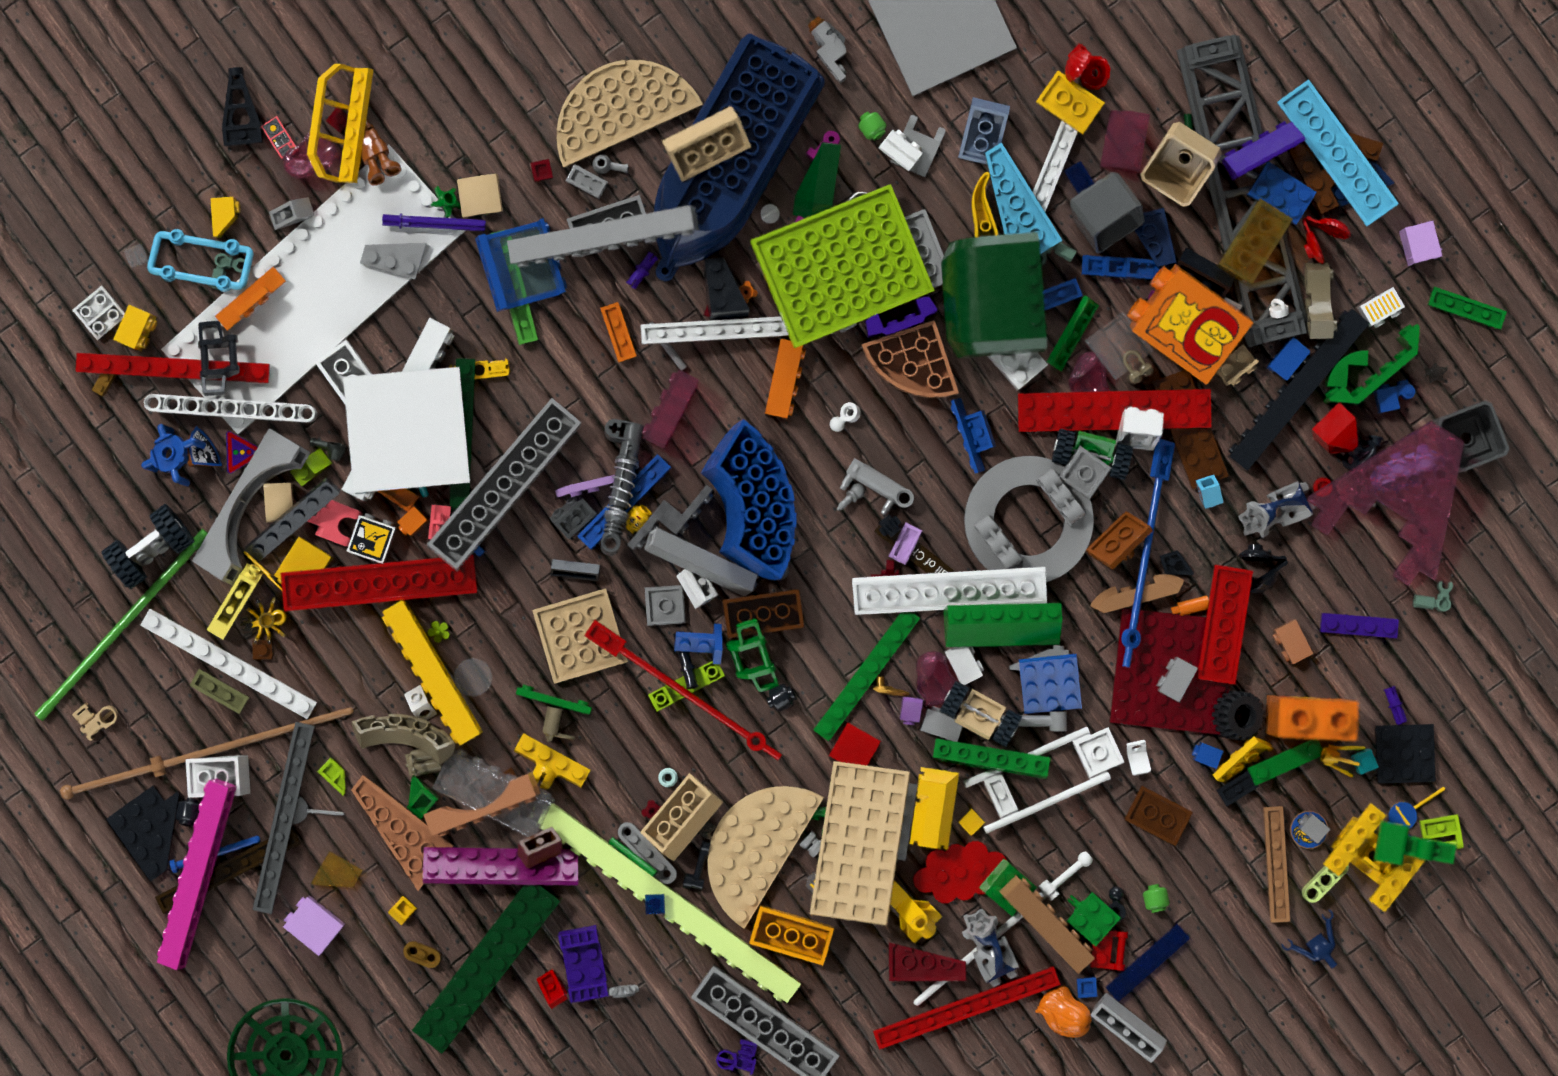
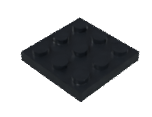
(1405, 753)

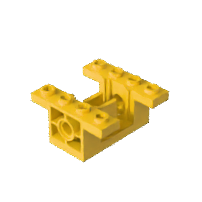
(1354, 846)

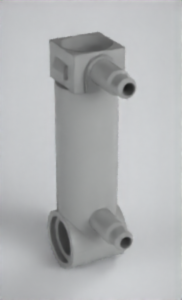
(877, 482)

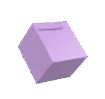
(1420, 243)

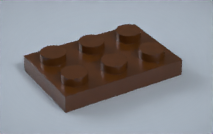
(1158, 815)

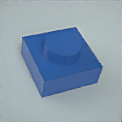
(1086, 987)

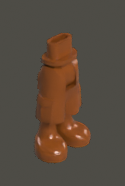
(374, 149)

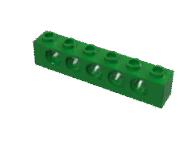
(991, 758)

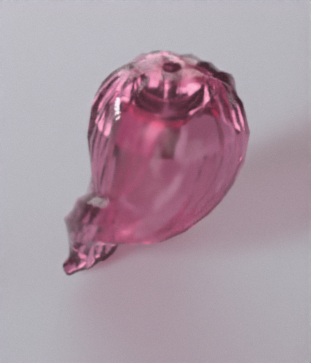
(297, 162)
(1088, 374)
(933, 677)

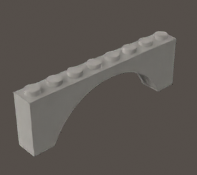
(219, 549)

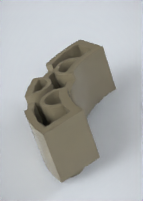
(1318, 305)

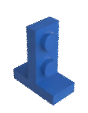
(701, 642)

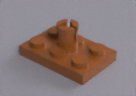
(1119, 540)

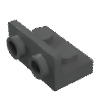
(572, 516)

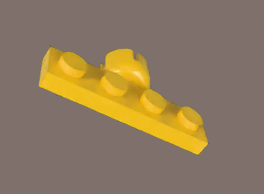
(550, 763)

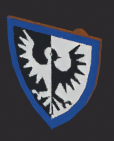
(203, 457)

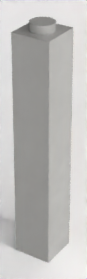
(701, 562)

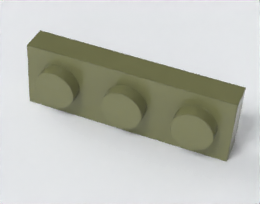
(219, 691)

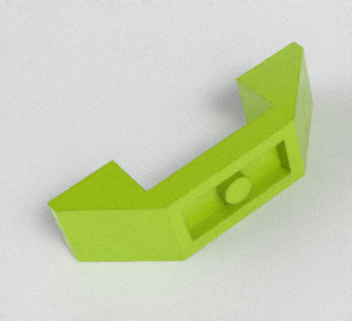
(705, 675)

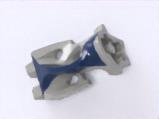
(1292, 501)
(982, 931)

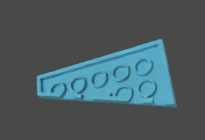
(1016, 202)

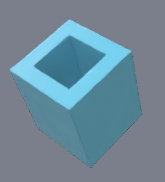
(1209, 491)

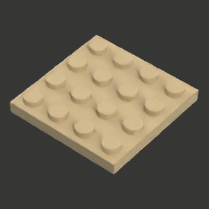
(563, 638)

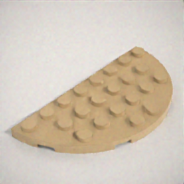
(619, 104)
(754, 844)

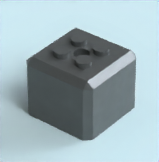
(1106, 212)
(1485, 433)

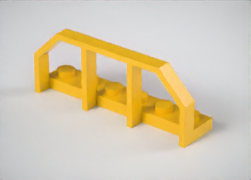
(355, 124)

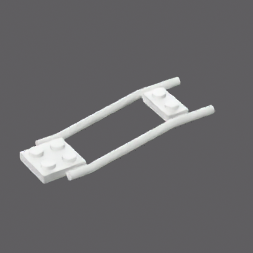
(1097, 754)

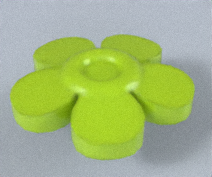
(438, 630)

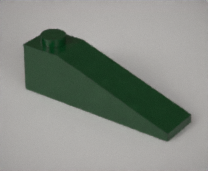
(819, 183)

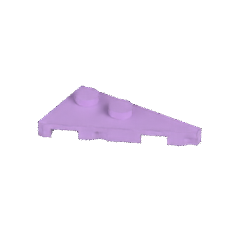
(590, 486)

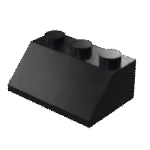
(1206, 272)

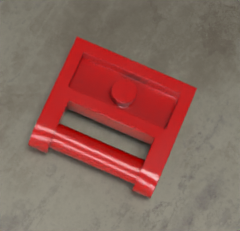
(1102, 951)

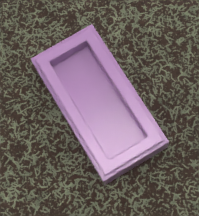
(905, 543)

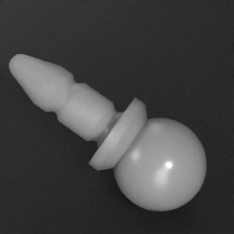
(856, 491)

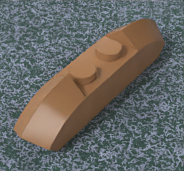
(1162, 586)

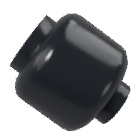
(781, 697)
(187, 812)

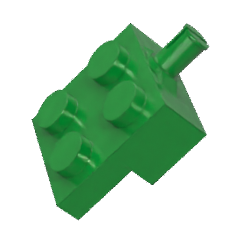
(1092, 918)

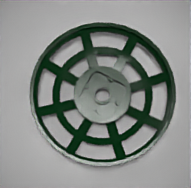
(284, 1041)

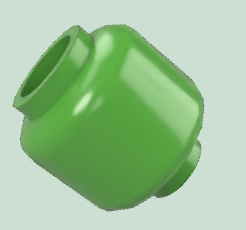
(872, 125)
(1156, 898)

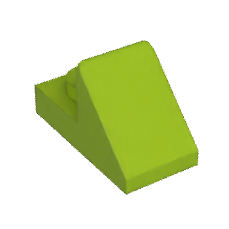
(312, 467)

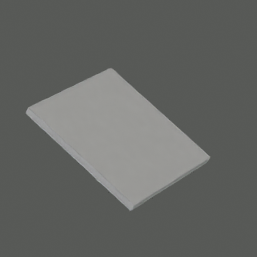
(941, 37)

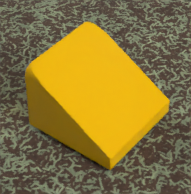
(971, 822)
(402, 910)

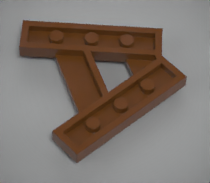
(1321, 181)

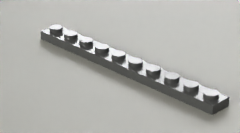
(283, 817)

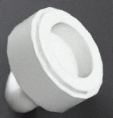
(770, 213)
(1280, 310)

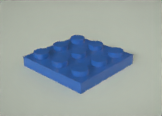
(1050, 683)

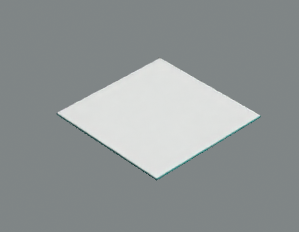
(406, 429)

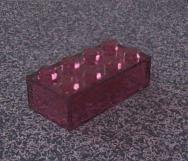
(671, 409)

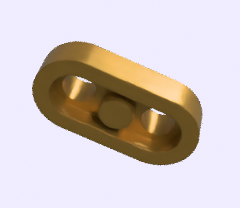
(422, 954)

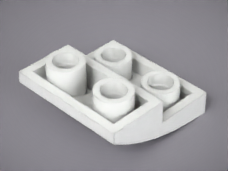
(99, 312)

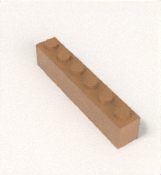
(1046, 924)

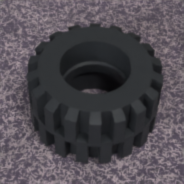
(1251, 715)

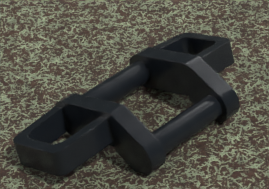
(222, 342)

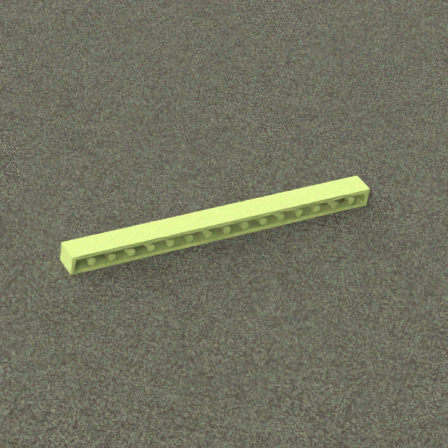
(677, 908)

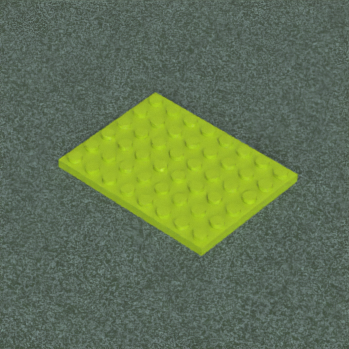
(842, 266)

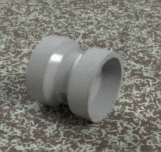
(813, 848)

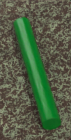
(633, 857)

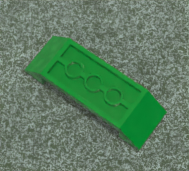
(1409, 341)

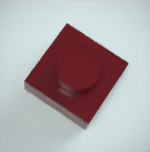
(338, 120)
(541, 170)

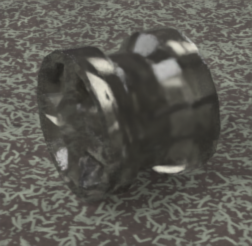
(707, 829)

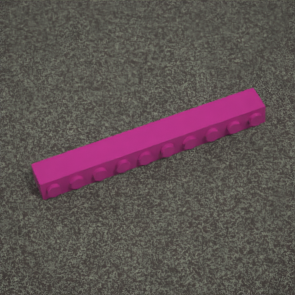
(196, 873)

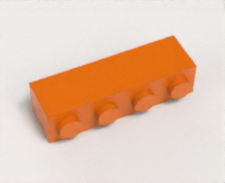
(784, 379)

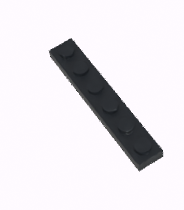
(292, 519)

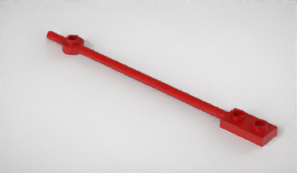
(615, 644)

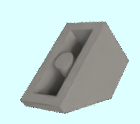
(291, 213)

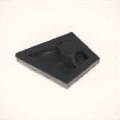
(1175, 564)

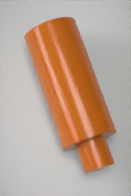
(1191, 606)

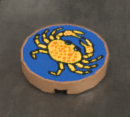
(1299, 837)

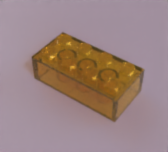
(1254, 242)

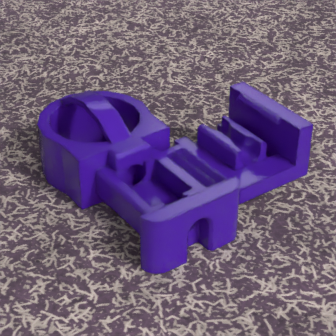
(743, 1060)

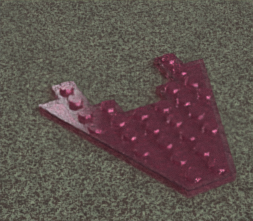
(1411, 479)

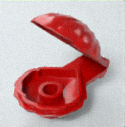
(1083, 64)
(1330, 226)

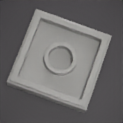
(1084, 472)
(665, 605)

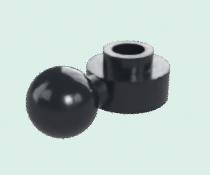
(1117, 894)

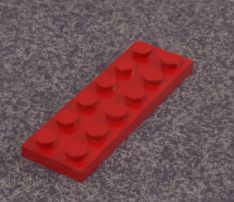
(1224, 624)

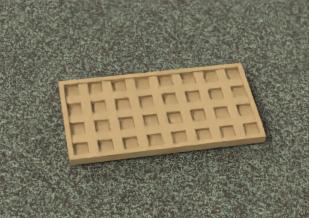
(860, 843)

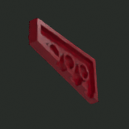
(919, 965)

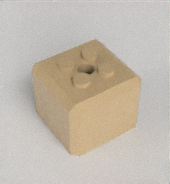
(1174, 176)

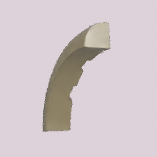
(404, 730)

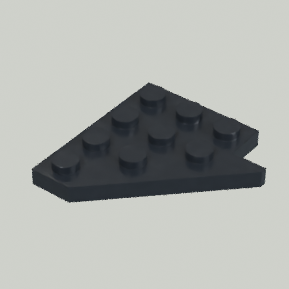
(148, 829)

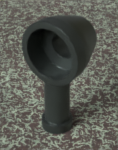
(334, 449)

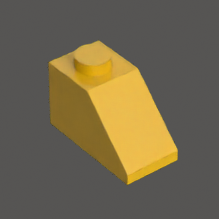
(223, 213)

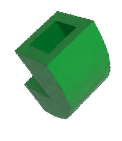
(1339, 373)

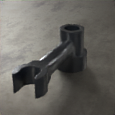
(694, 880)

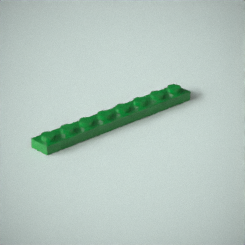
(866, 674)

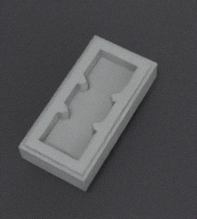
(586, 181)

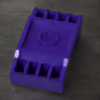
(924, 307)
(584, 964)

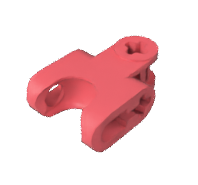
(329, 519)

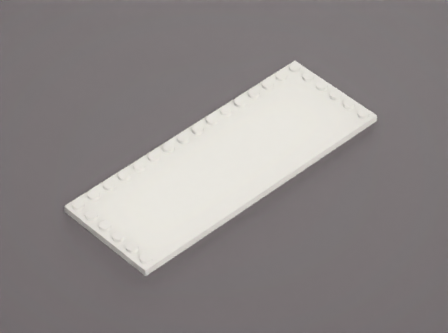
(324, 287)

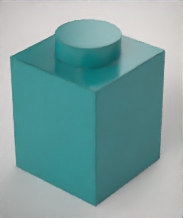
(1366, 760)

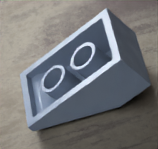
(983, 129)

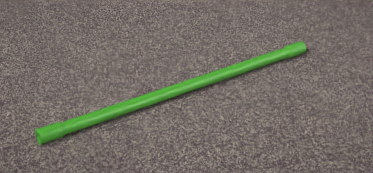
(49, 705)

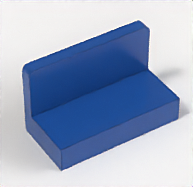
(1288, 358)

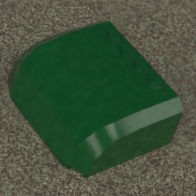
(994, 295)

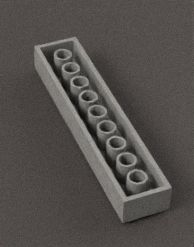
(504, 484)

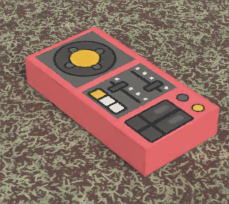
(278, 136)

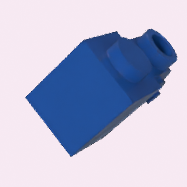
(1387, 397)

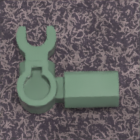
(1061, 250)
(224, 261)
(1442, 602)

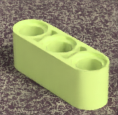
(1316, 883)

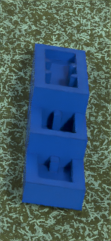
(1119, 267)

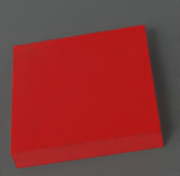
(854, 746)

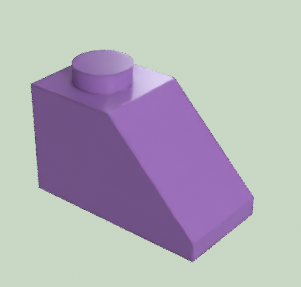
(910, 710)

